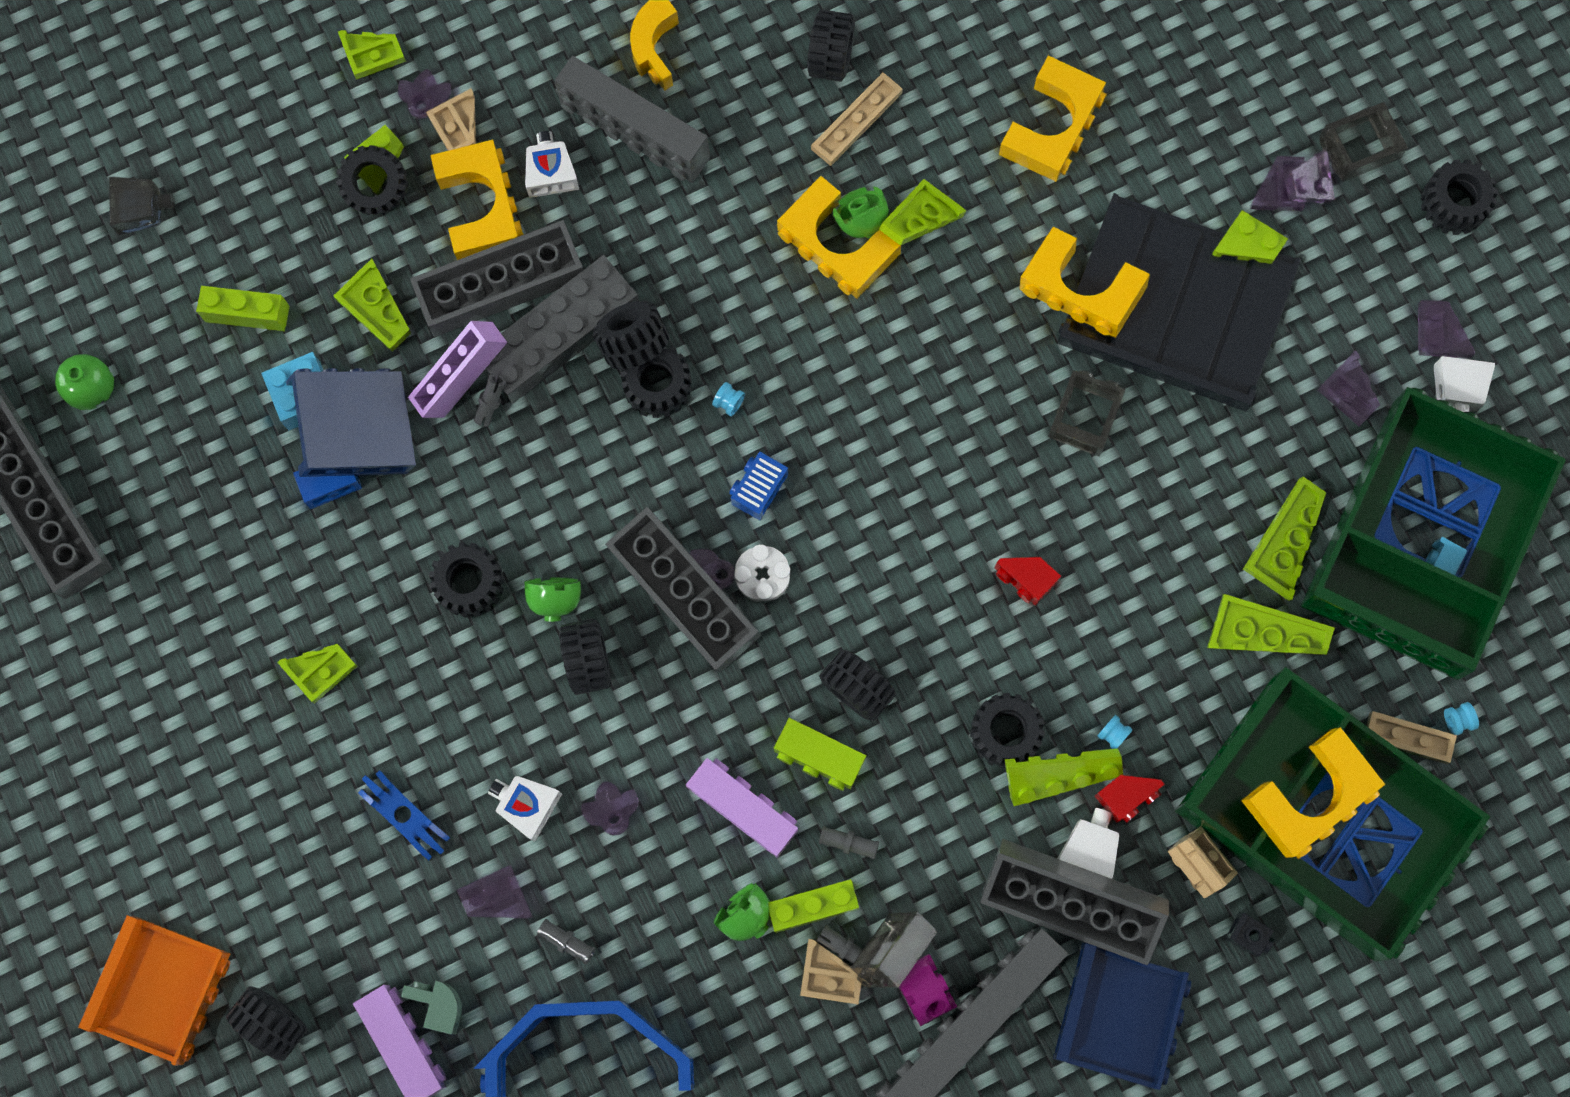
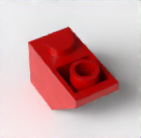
(1029, 575)
(1126, 794)

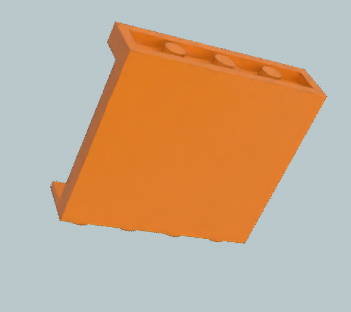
(155, 990)

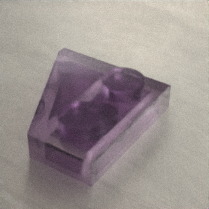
(1311, 180)
(1273, 190)
(1441, 331)
(1351, 390)
(495, 896)

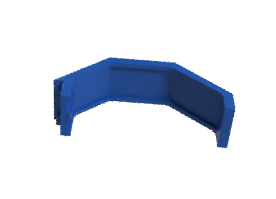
(494, 1080)

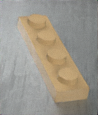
(856, 119)

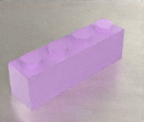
(457, 369)
(742, 807)
(399, 1044)

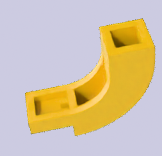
(648, 26)

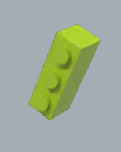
(243, 308)
(819, 754)
(813, 906)

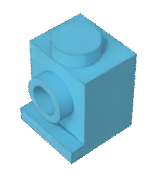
(1447, 556)

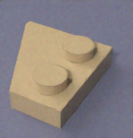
(455, 120)
(828, 976)

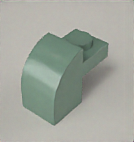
(444, 1005)

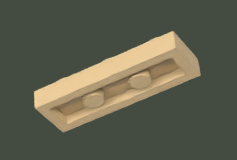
(1413, 737)

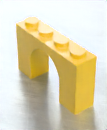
(1051, 154)
(481, 165)
(851, 270)
(1103, 311)
(1352, 782)

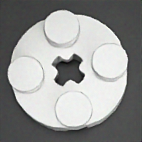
(746, 574)

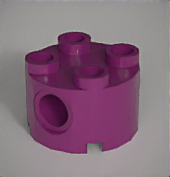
(925, 992)

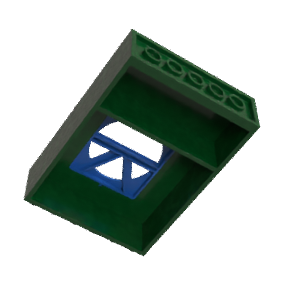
(1396, 595)
(1427, 817)

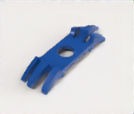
(415, 826)

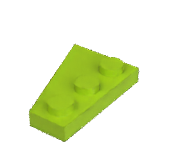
(921, 213)
(374, 306)

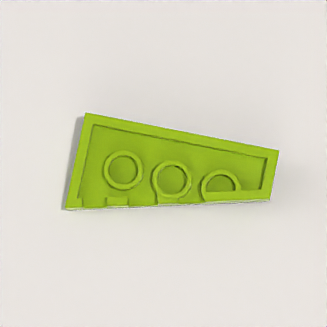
(1284, 544)
(1261, 628)
(1050, 777)

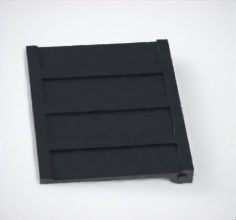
(1202, 315)

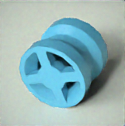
(728, 399)
(1461, 718)
(1114, 732)

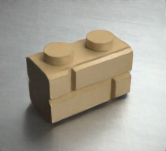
(1202, 862)

